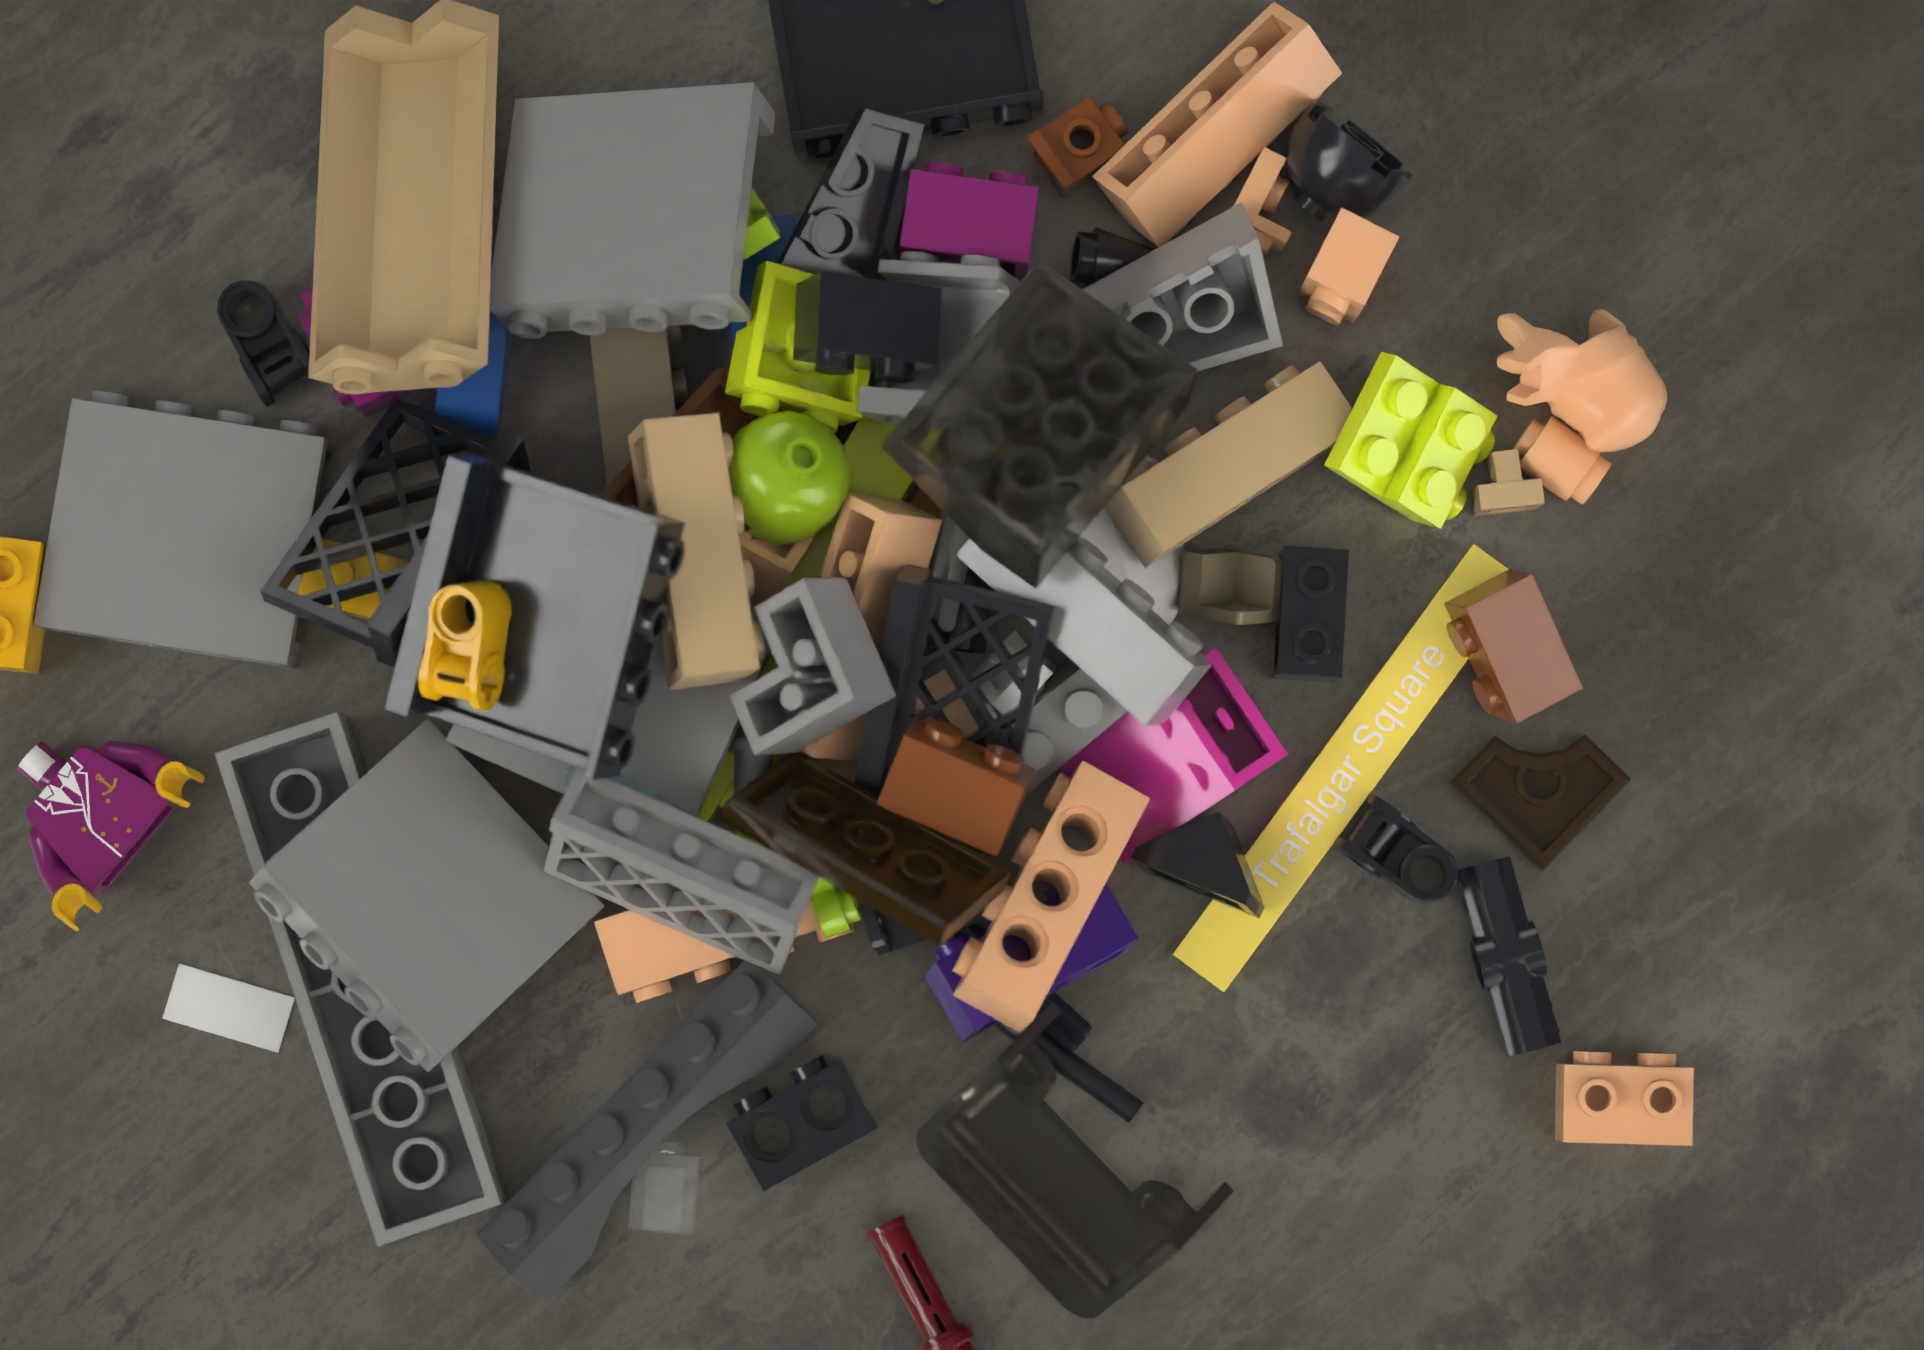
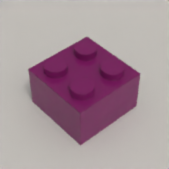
(970, 216)

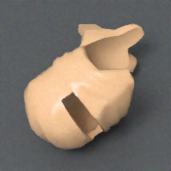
(1595, 387)

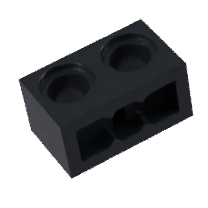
(1311, 614)
(809, 1136)

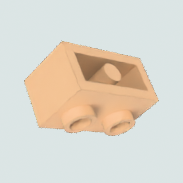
(1624, 1102)

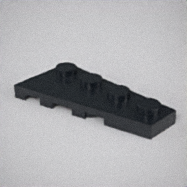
(858, 199)

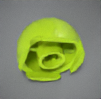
(788, 476)

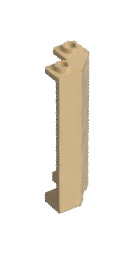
(405, 200)

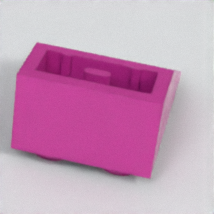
(1192, 759)

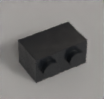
(866, 326)

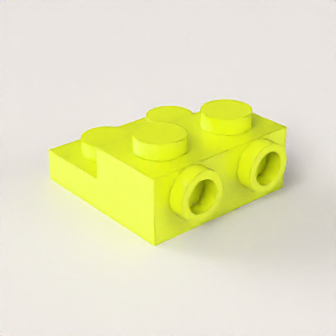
(764, 365)
(1412, 442)

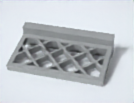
(676, 848)

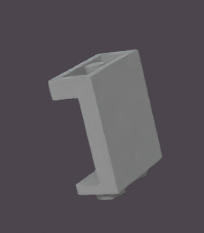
(968, 300)

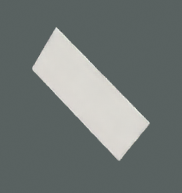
(228, 1008)

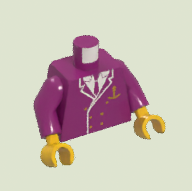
(96, 815)

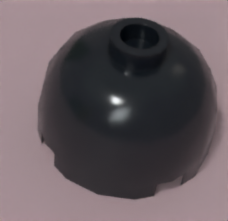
(1340, 167)

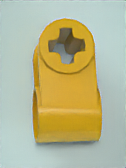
(465, 651)

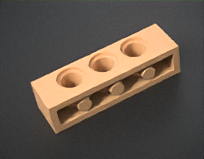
(1107, 816)

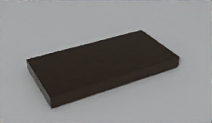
(865, 848)

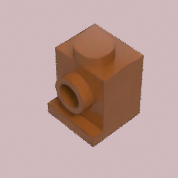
(1061, 161)

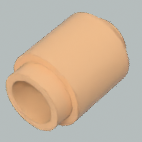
(1561, 460)

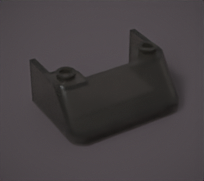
(1048, 1189)

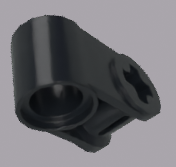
(266, 344)
(1396, 850)

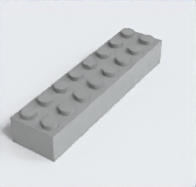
(404, 1129)

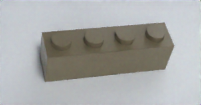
(634, 384)

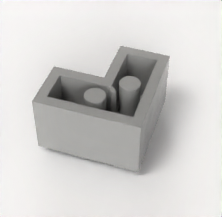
(823, 672)

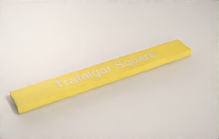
(1338, 780)

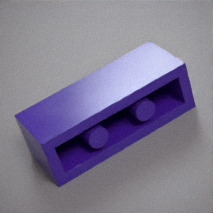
(1100, 941)

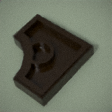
(1537, 797)

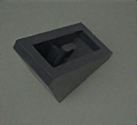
(1205, 861)

